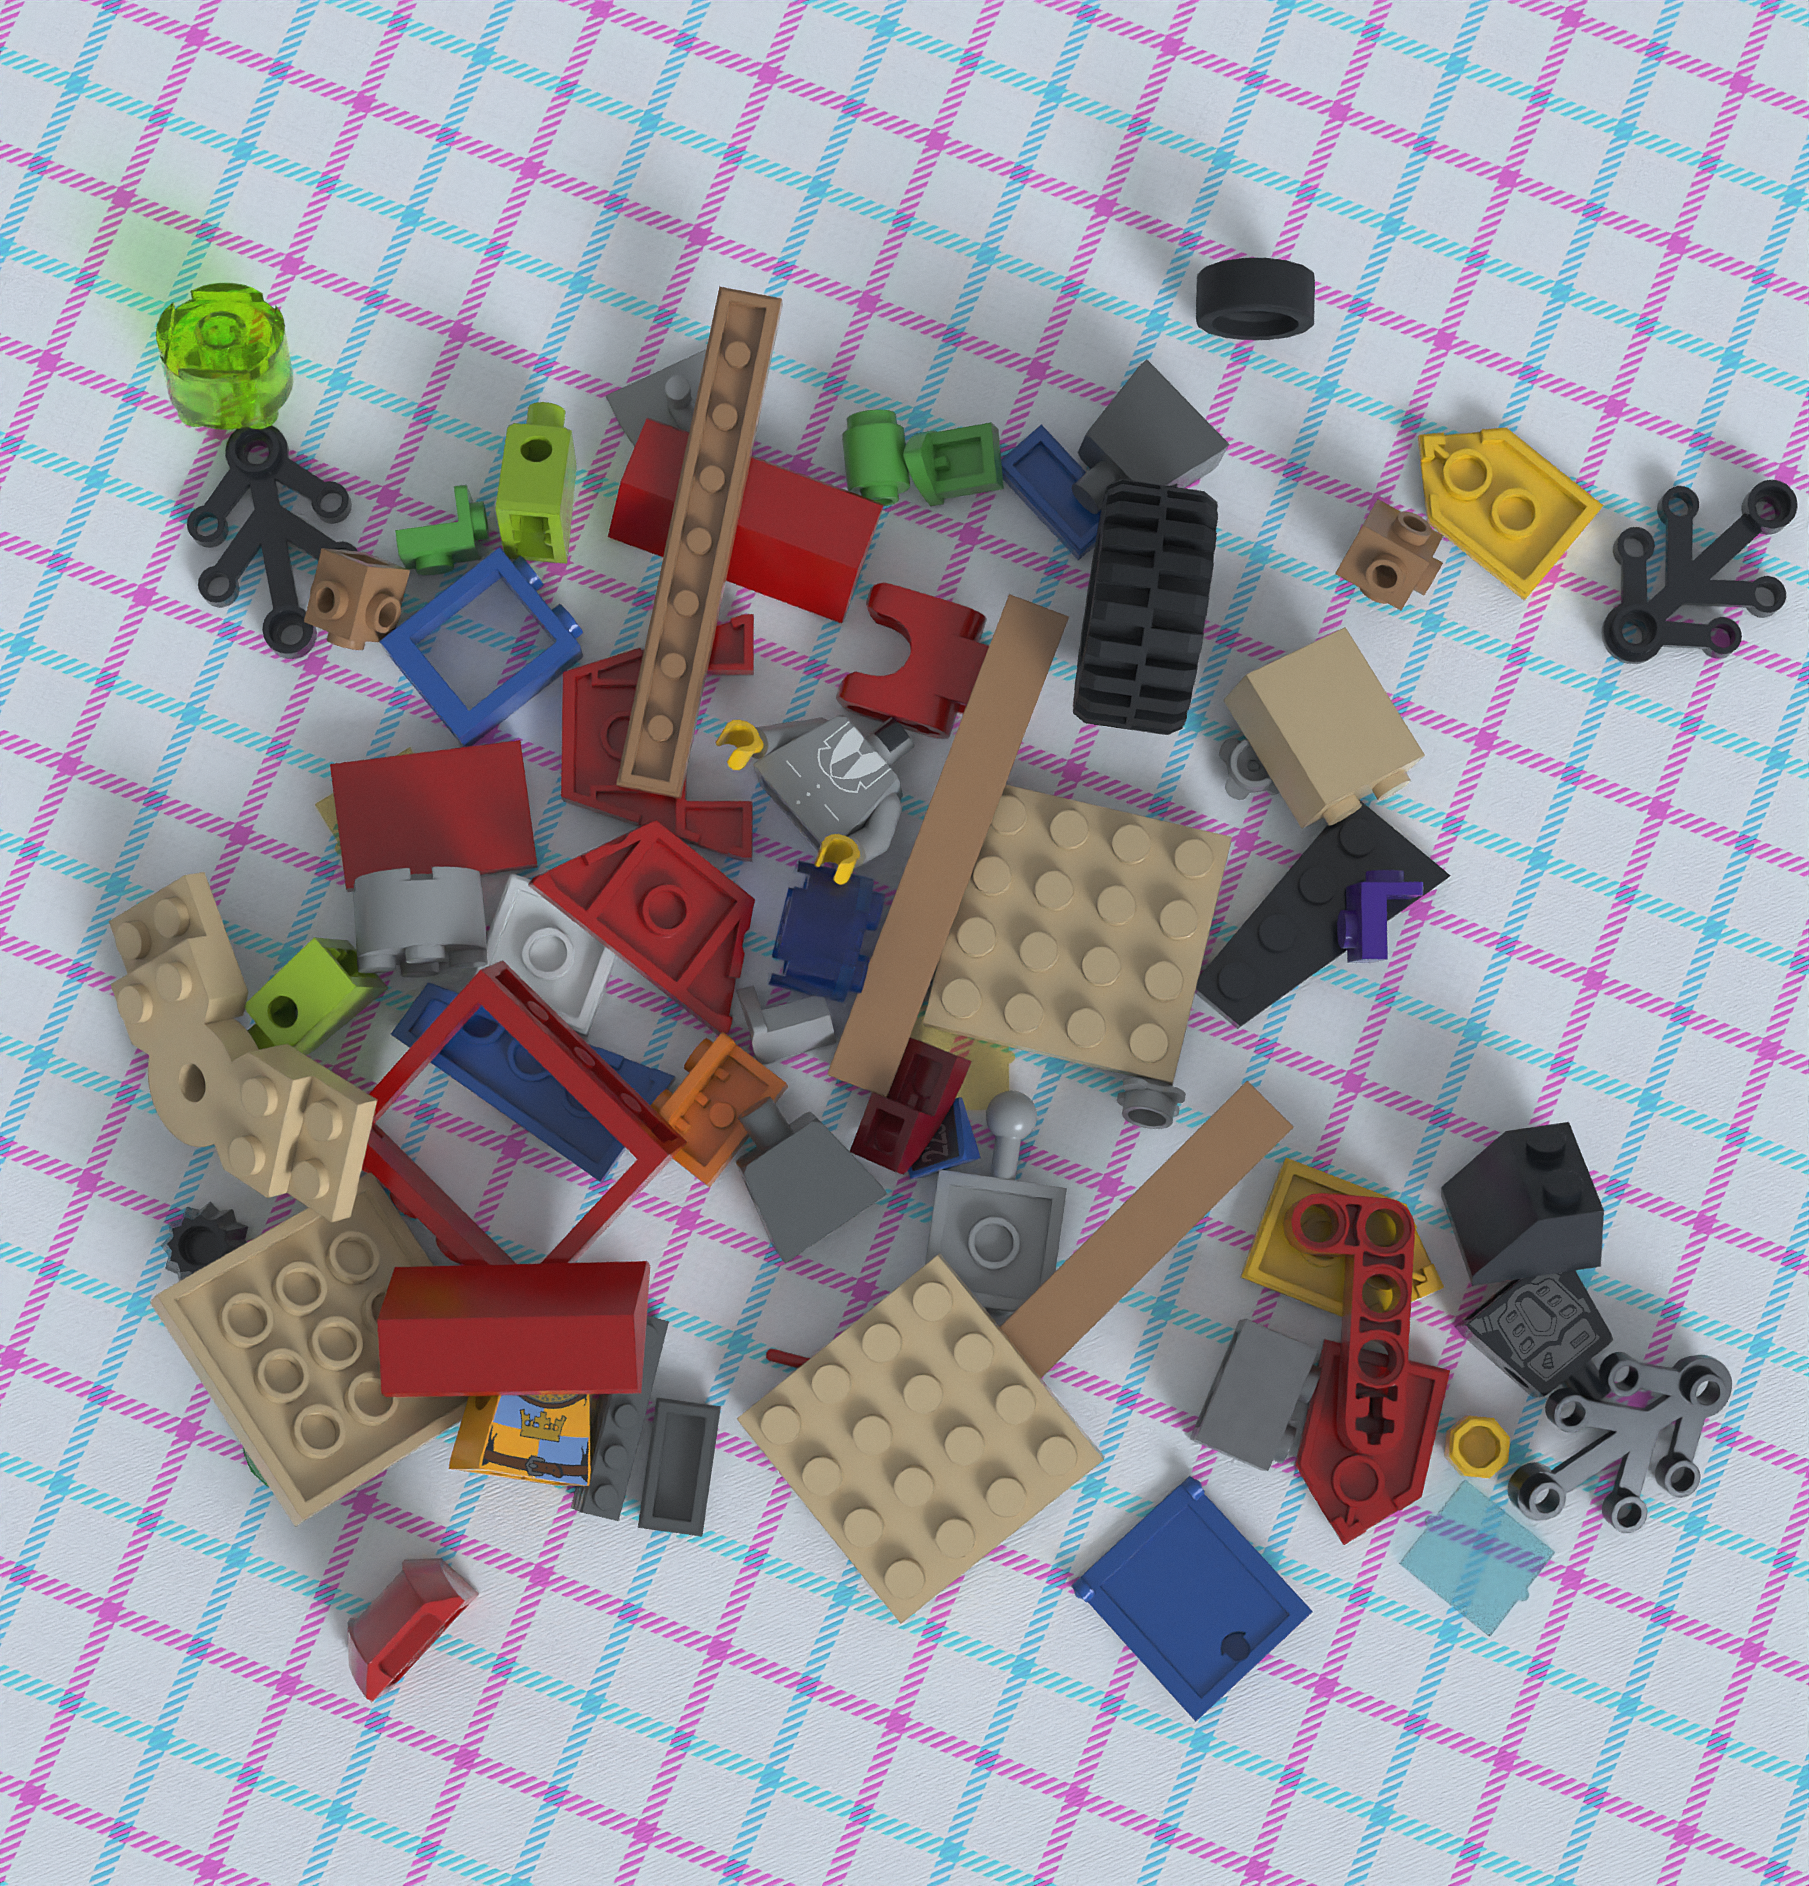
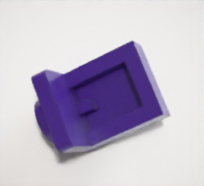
(1364, 923)

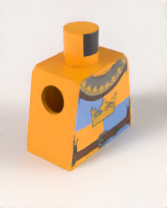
(526, 1438)

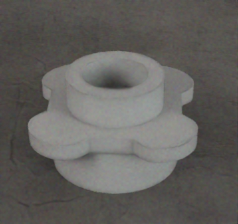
(1241, 780)
(1150, 1102)

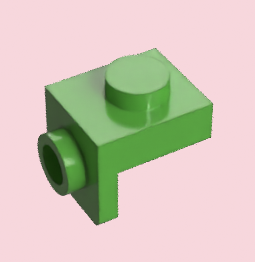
(439, 546)

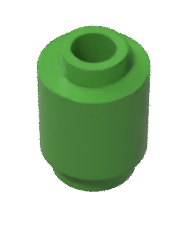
(875, 456)

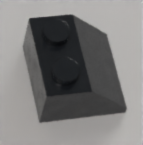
(1526, 1207)

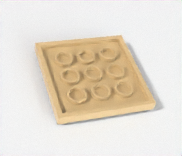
(1081, 935)
(293, 1350)
(920, 1438)

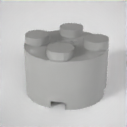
(419, 921)

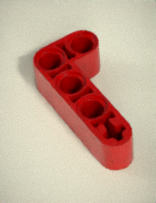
(1359, 1322)

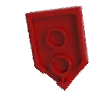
(1357, 1487)

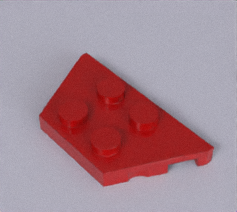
(661, 915)

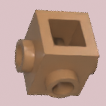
(1392, 556)
(355, 597)

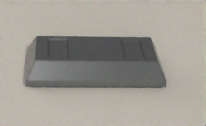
(679, 1467)

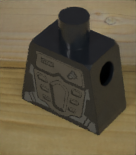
(1542, 1334)

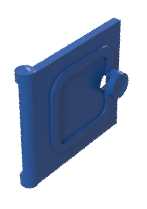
(1185, 1586)

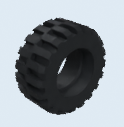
(1145, 607)

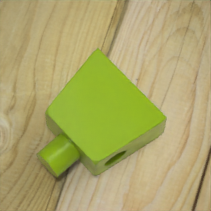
(537, 486)
(324, 988)

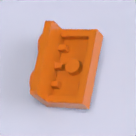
(709, 1101)

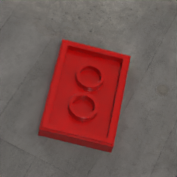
(435, 811)

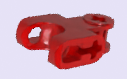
(936, 675)

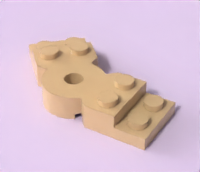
(267, 1110)

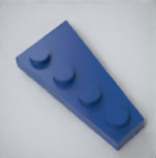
(516, 1084)

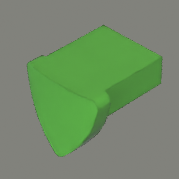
(955, 462)

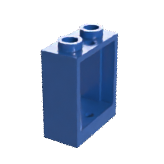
(522, 580)

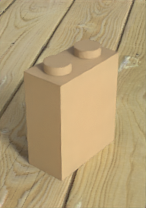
(1324, 729)

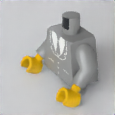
(828, 782)

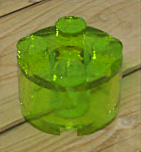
(225, 358)

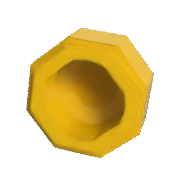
(1477, 1446)

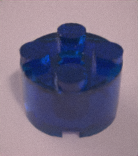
(824, 933)

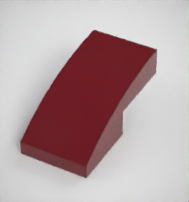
(905, 1121)

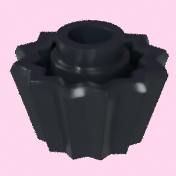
(202, 1239)

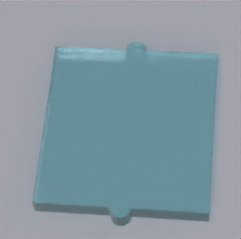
(1477, 1558)

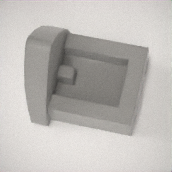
(786, 1027)

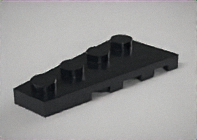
(1297, 922)

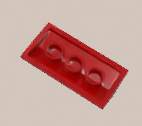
(792, 533)
(514, 1329)

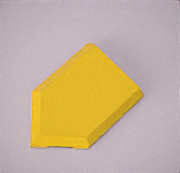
(1502, 503)
(1321, 1278)

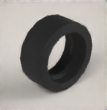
(1255, 299)

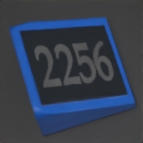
(950, 1146)

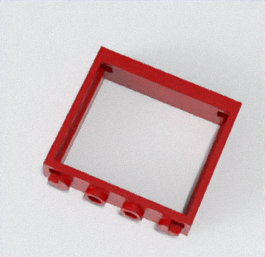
(565, 1058)

